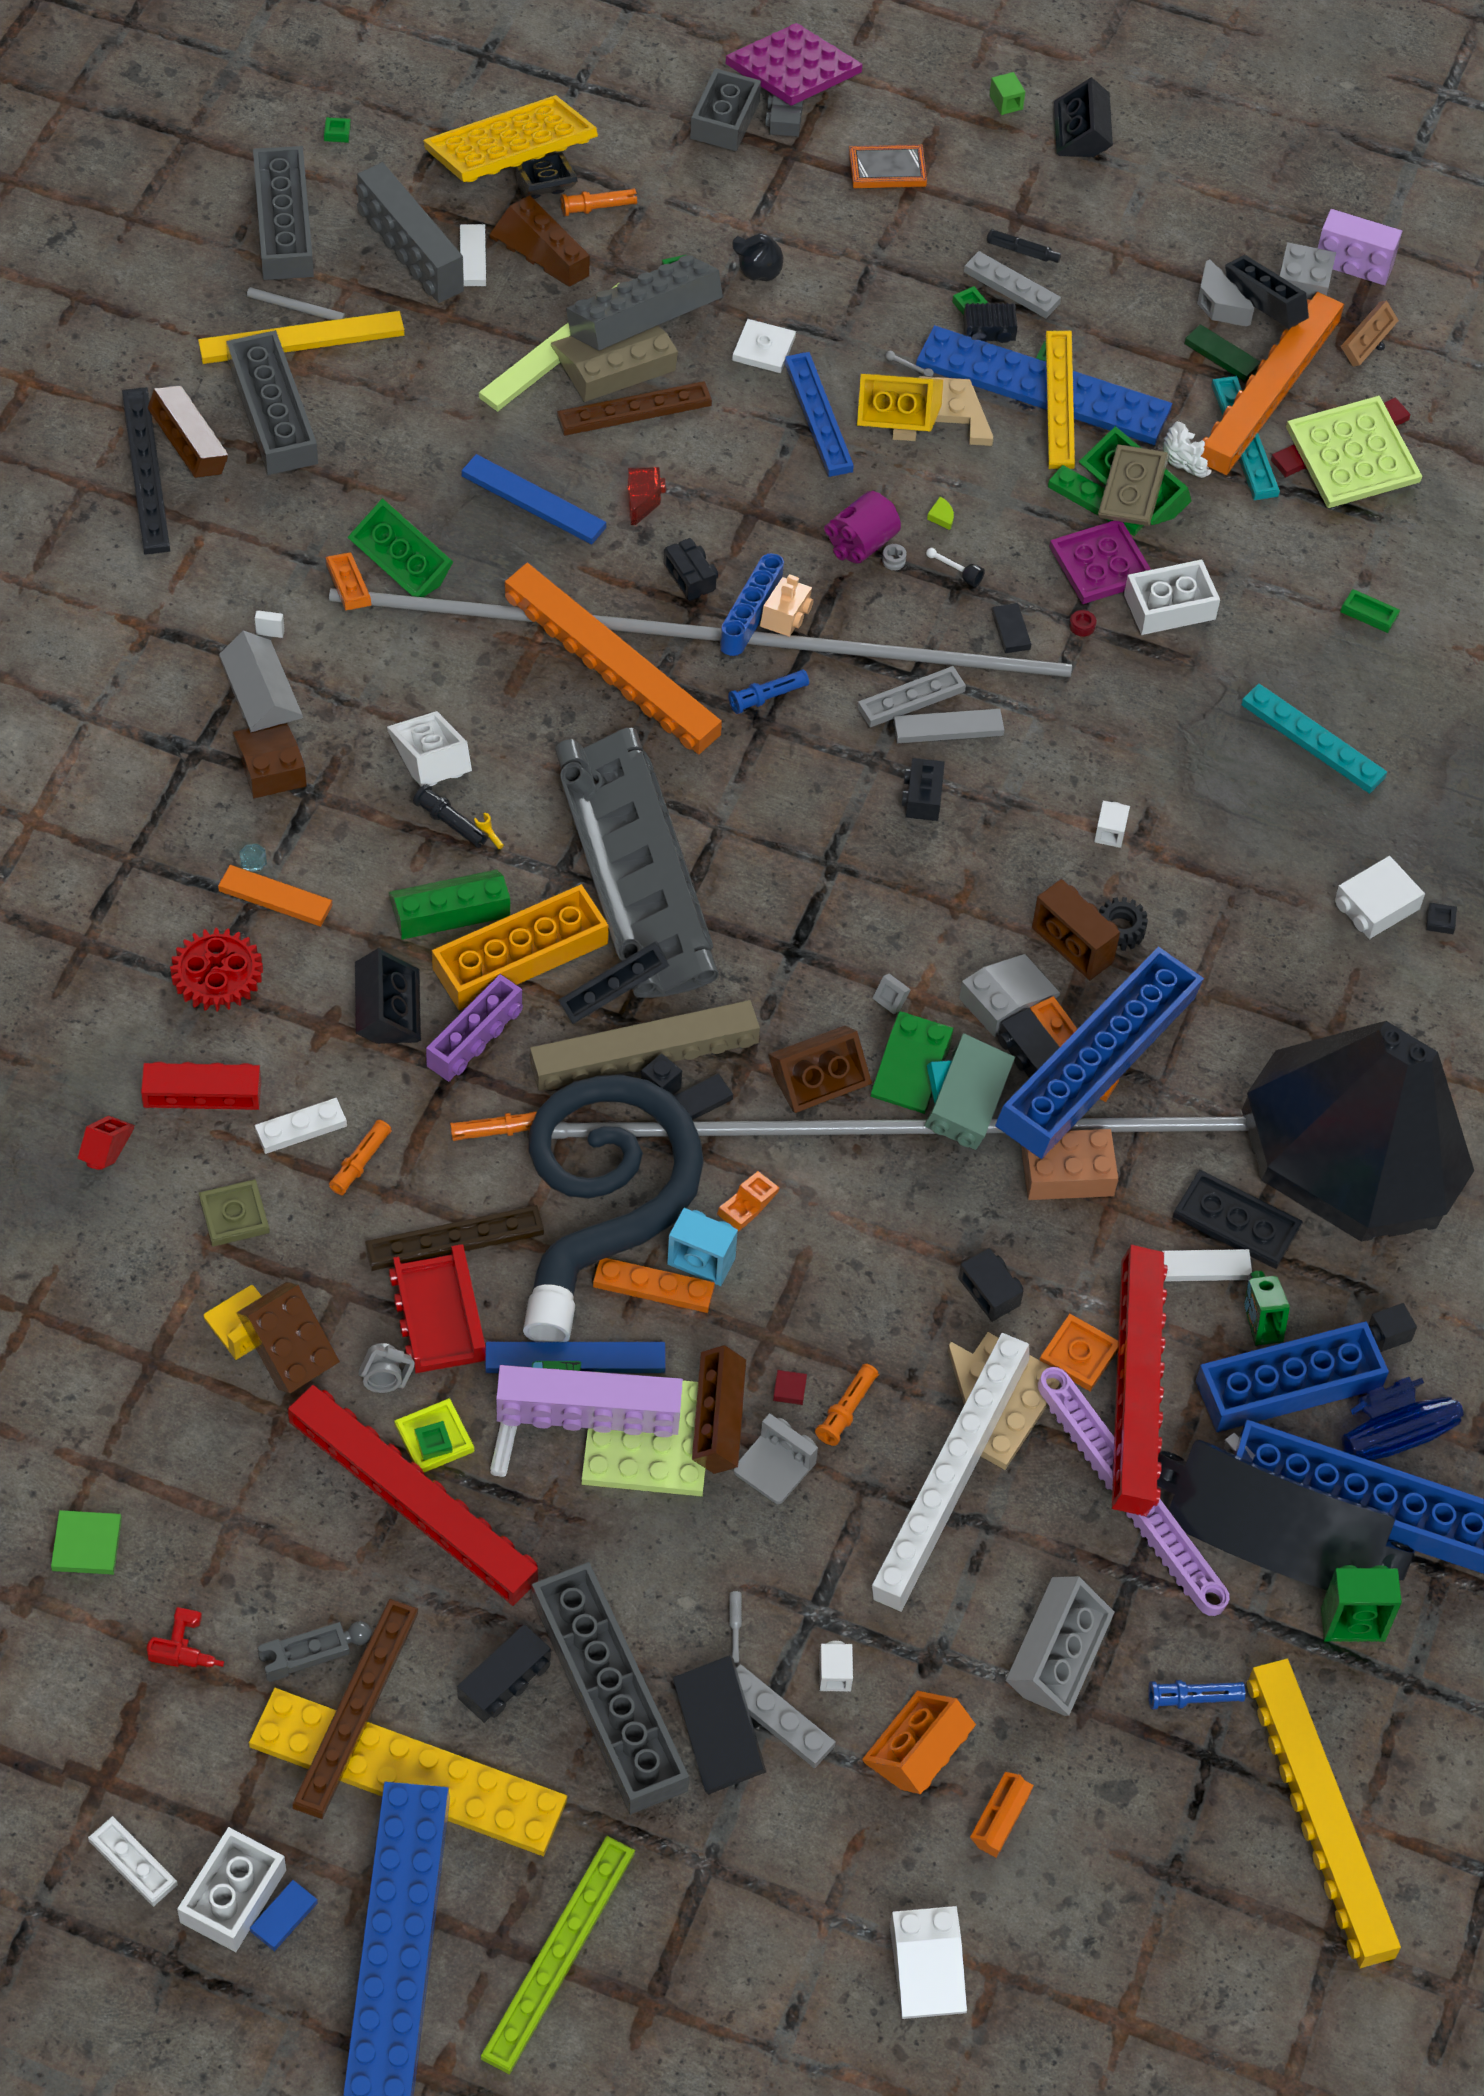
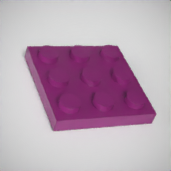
(1098, 560)

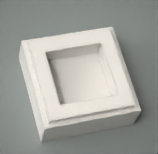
(269, 624)

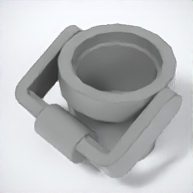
(382, 1370)

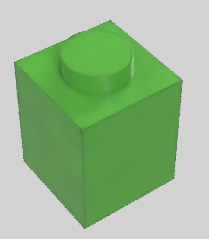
(1007, 93)

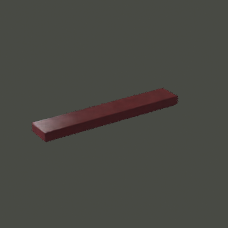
(1289, 460)

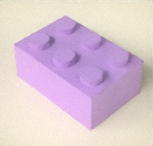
(1360, 246)

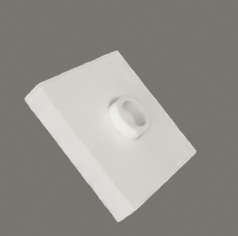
(764, 346)

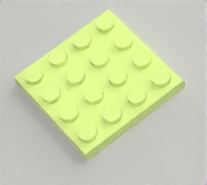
(1353, 451)
(645, 1459)

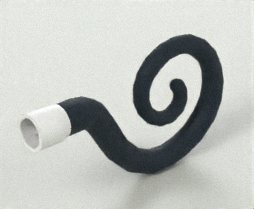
(551, 1303)

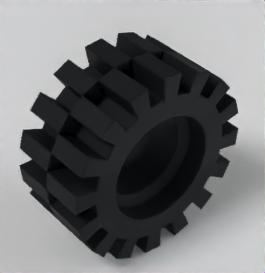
(1131, 913)

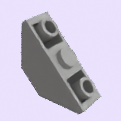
(1222, 298)

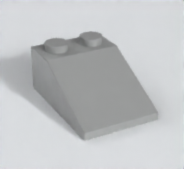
(1005, 990)

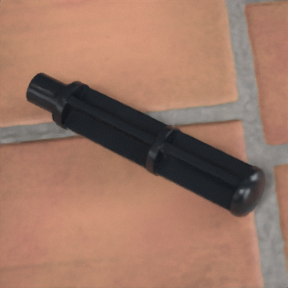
(1022, 246)

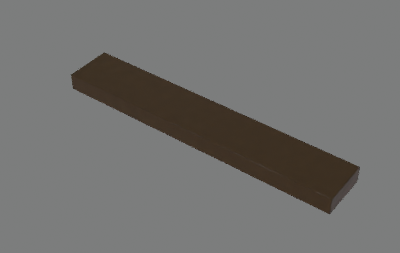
(472, 1233)

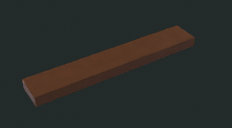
(634, 408)

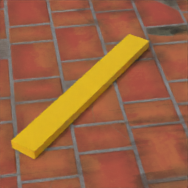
(314, 334)

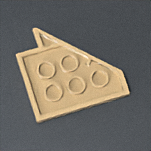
(1022, 1408)

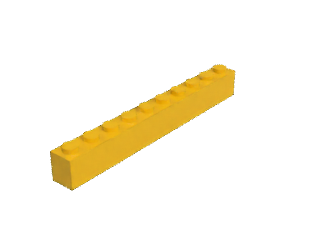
(1323, 1814)

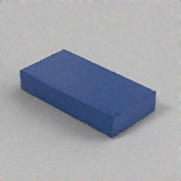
(283, 1915)

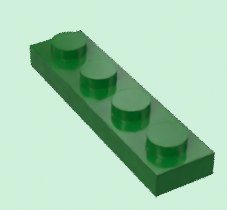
(1082, 492)

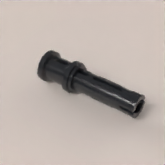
(441, 809)

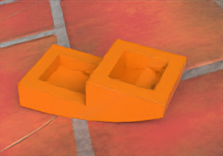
(749, 1201)

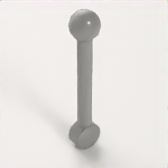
(890, 355)

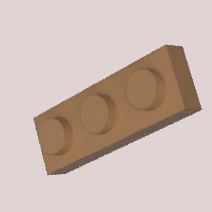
(1369, 333)

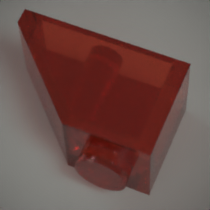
(644, 491)

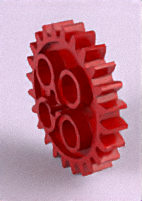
(216, 969)

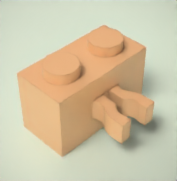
(787, 606)

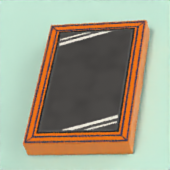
(887, 166)

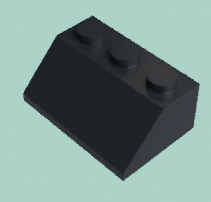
(1083, 121)
(387, 999)

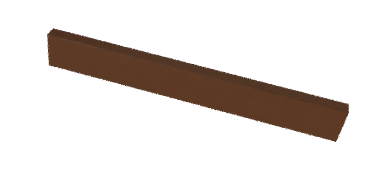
(355, 1709)

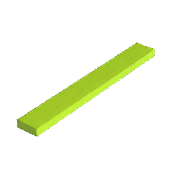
(557, 1955)

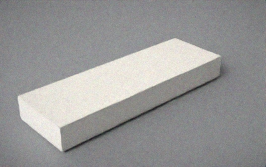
(474, 255)
(1207, 1265)
(133, 1861)

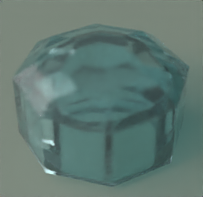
(253, 857)

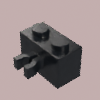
(925, 789)

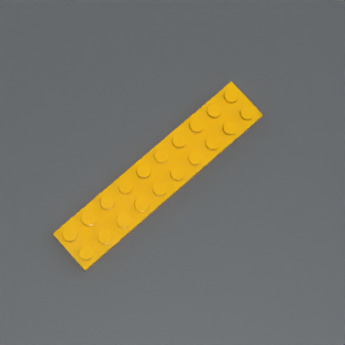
(479, 1795)

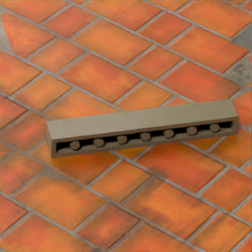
(638, 1045)

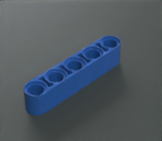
(748, 608)

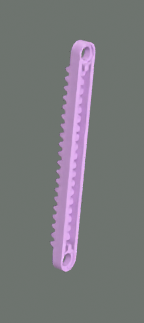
(1159, 1526)

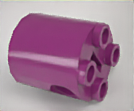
(863, 527)

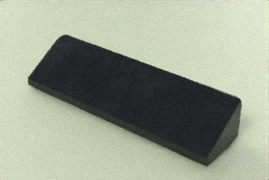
(614, 982)

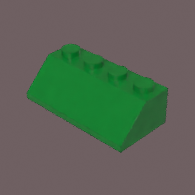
(1172, 494)
(450, 904)

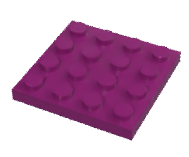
(794, 64)

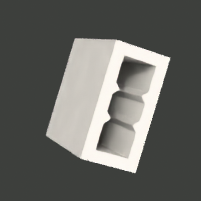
(1379, 897)

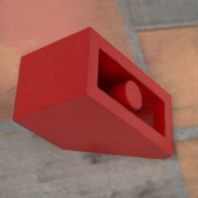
(104, 1142)

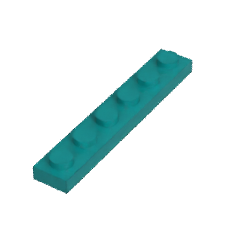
(1314, 738)

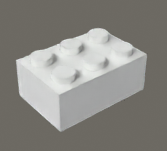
(1171, 597)
(232, 1889)

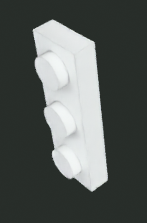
(300, 1125)

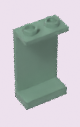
(970, 1092)

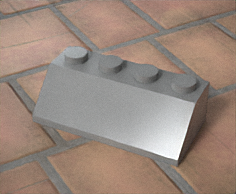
(1060, 1645)

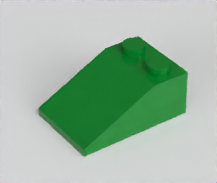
(903, 1069)

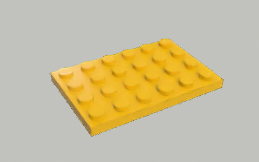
(510, 138)

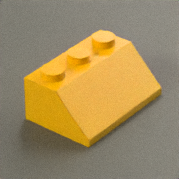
(899, 402)

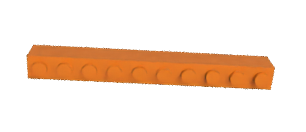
(1270, 384)
(612, 659)

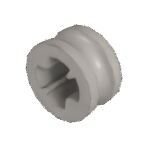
(899, 552)

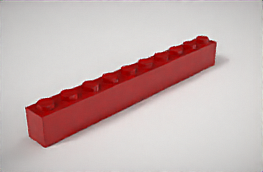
(1138, 1381)
(413, 1494)

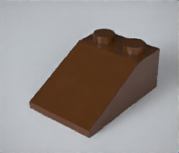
(270, 760)

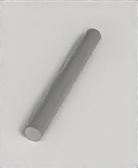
(294, 304)

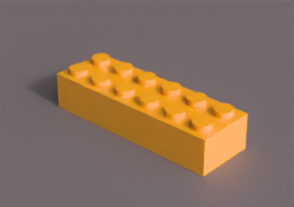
(521, 945)

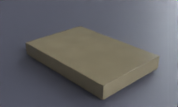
(1133, 485)

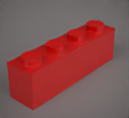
(201, 1086)

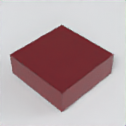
(790, 1387)

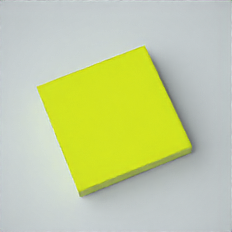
(435, 1413)

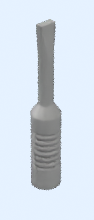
(735, 1621)

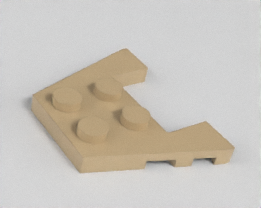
(958, 406)

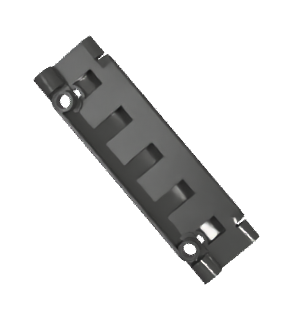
(637, 860)

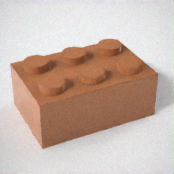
(1074, 1168)

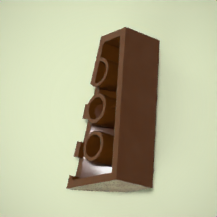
(543, 241)

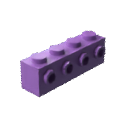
(474, 1028)

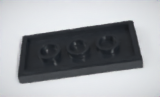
(1237, 1219)
(719, 1724)

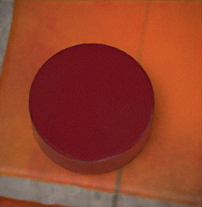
(1082, 623)

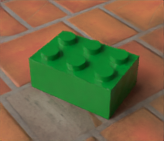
(1361, 1604)

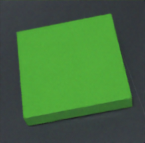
(86, 1542)

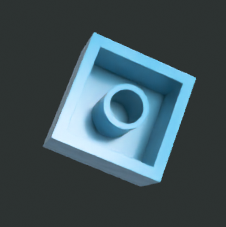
(702, 1246)

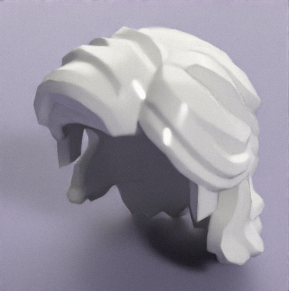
(1183, 452)

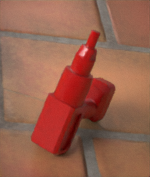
(176, 1651)

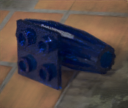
(1399, 1421)

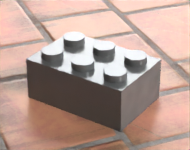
(725, 109)

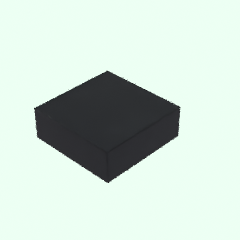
(1441, 918)

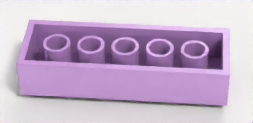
(589, 1400)

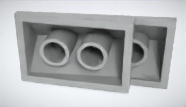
(259, 682)

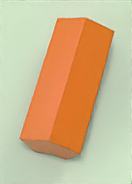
(1001, 1813)

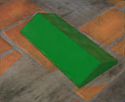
(401, 550)

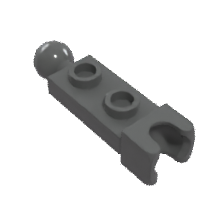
(311, 1648)

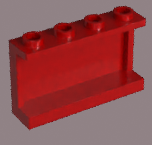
(438, 1311)

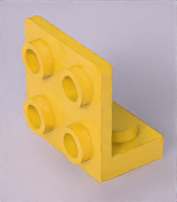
(227, 1325)

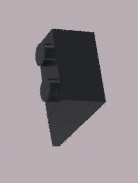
(545, 175)

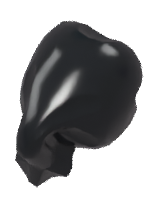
(759, 257)

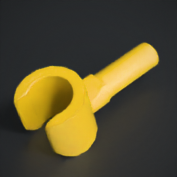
(487, 827)

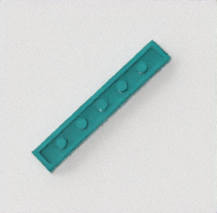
(1254, 459)

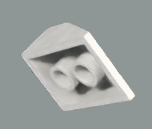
(431, 748)
(928, 1962)

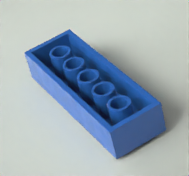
(1291, 1376)

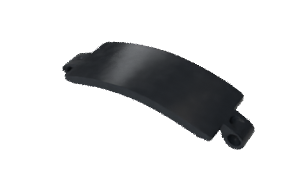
(1275, 1518)

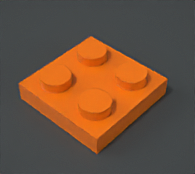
(1080, 1351)

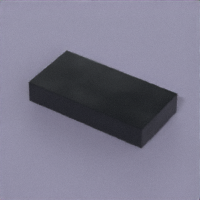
(1011, 628)
(705, 1096)

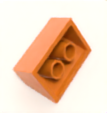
(920, 1741)

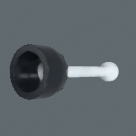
(971, 574)

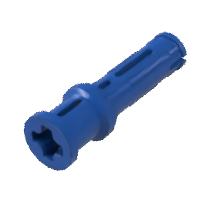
(757, 694)
(1180, 1692)

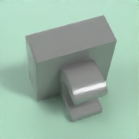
(891, 993)

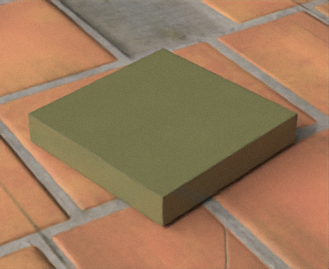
(234, 1212)

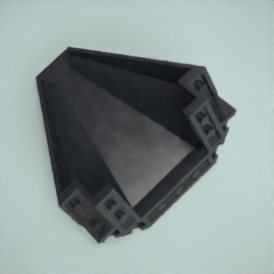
(1360, 1131)

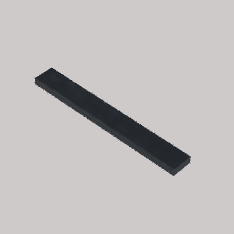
(146, 471)

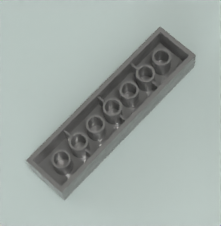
(610, 1688)

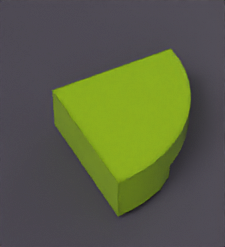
(941, 514)

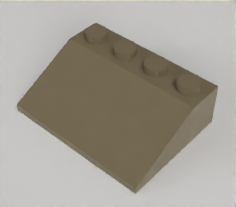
(616, 366)

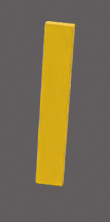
(1060, 399)

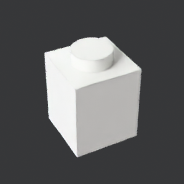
(1112, 824)
(836, 1666)

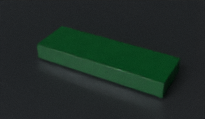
(1222, 352)

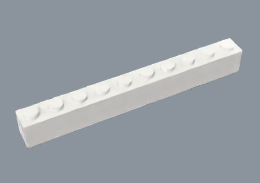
(950, 1472)

